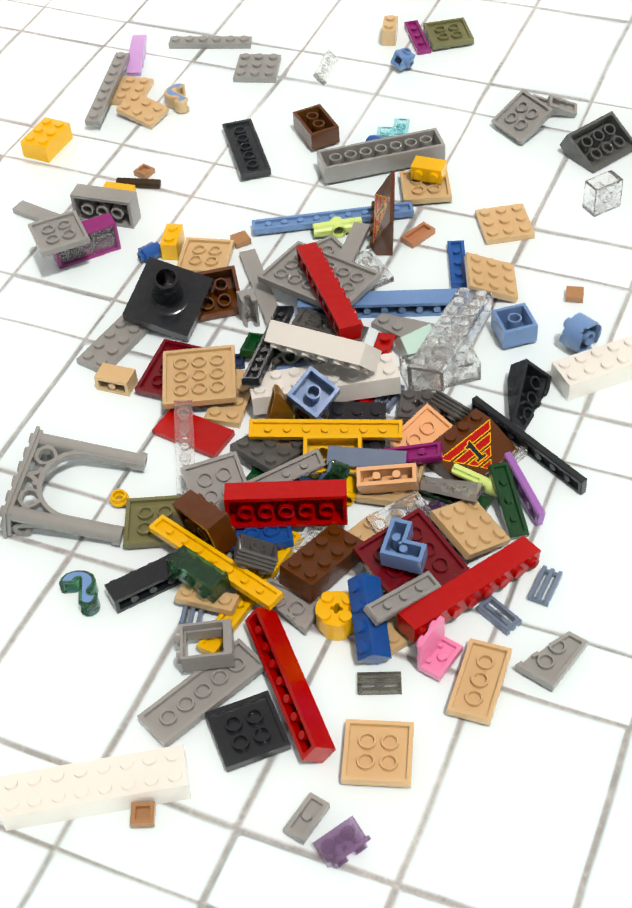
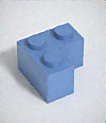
(400, 551)

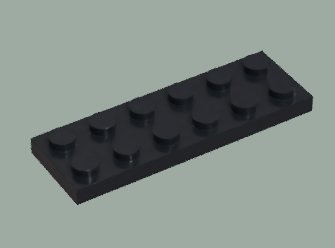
(246, 149)

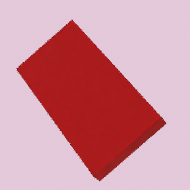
(208, 436)

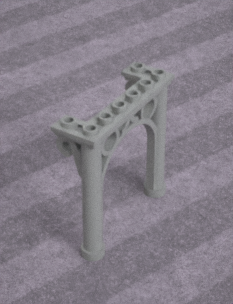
(54, 450)

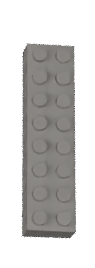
(378, 155)

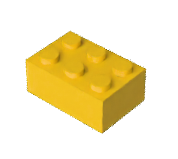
(46, 139)
(322, 442)

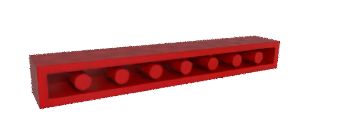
(328, 291)
(469, 588)
(290, 686)

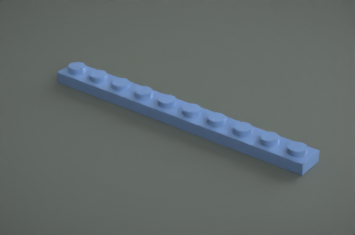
(305, 221)

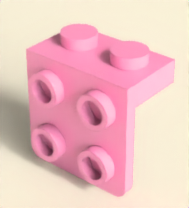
(436, 651)

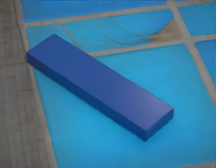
(456, 255)

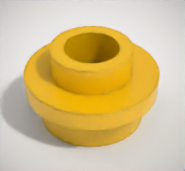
(118, 498)

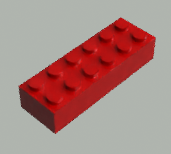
(286, 503)

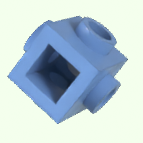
(403, 58)

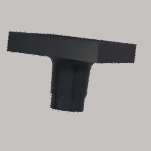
(168, 299)

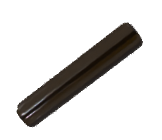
(140, 182)

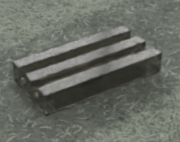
(378, 680)

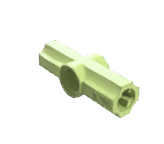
(336, 226)

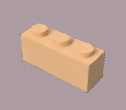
(387, 478)

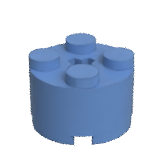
(580, 332)

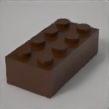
(320, 563)

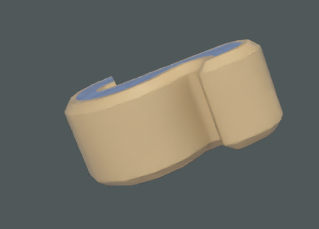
(176, 98)

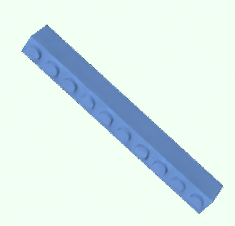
(397, 302)

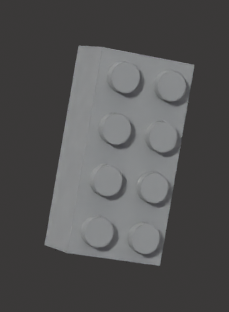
(94, 201)

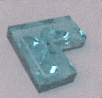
(400, 126)

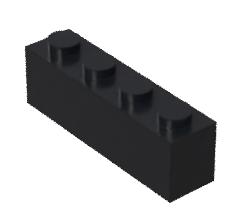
(140, 585)

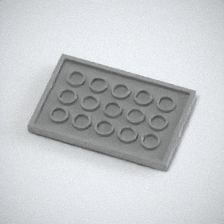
(287, 276)

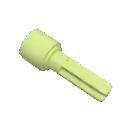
(472, 476)

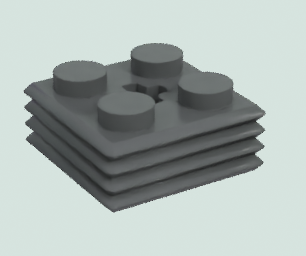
(411, 403)
(448, 406)
(255, 554)

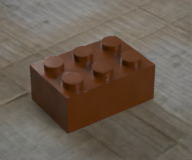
(316, 127)
(206, 521)

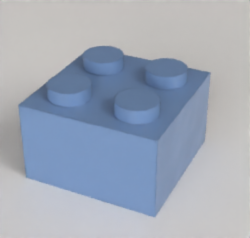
(514, 325)
(313, 393)

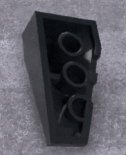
(526, 389)

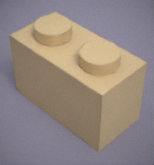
(389, 30)
(116, 379)

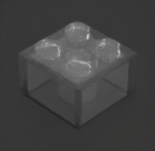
(602, 193)

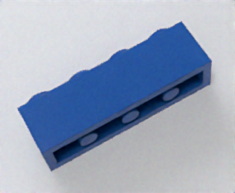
(370, 640)

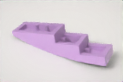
(137, 55)

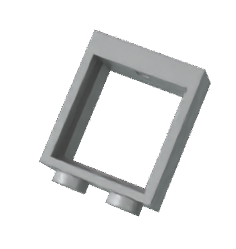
(206, 630)

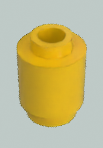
(351, 490)

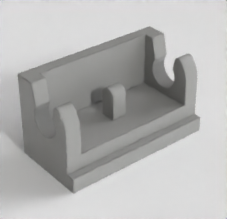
(248, 307)

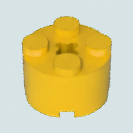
(334, 615)

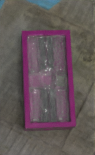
(103, 240)

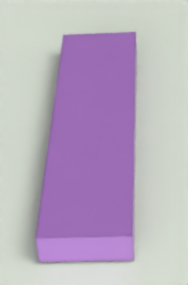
(525, 491)

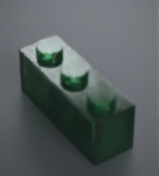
(198, 574)

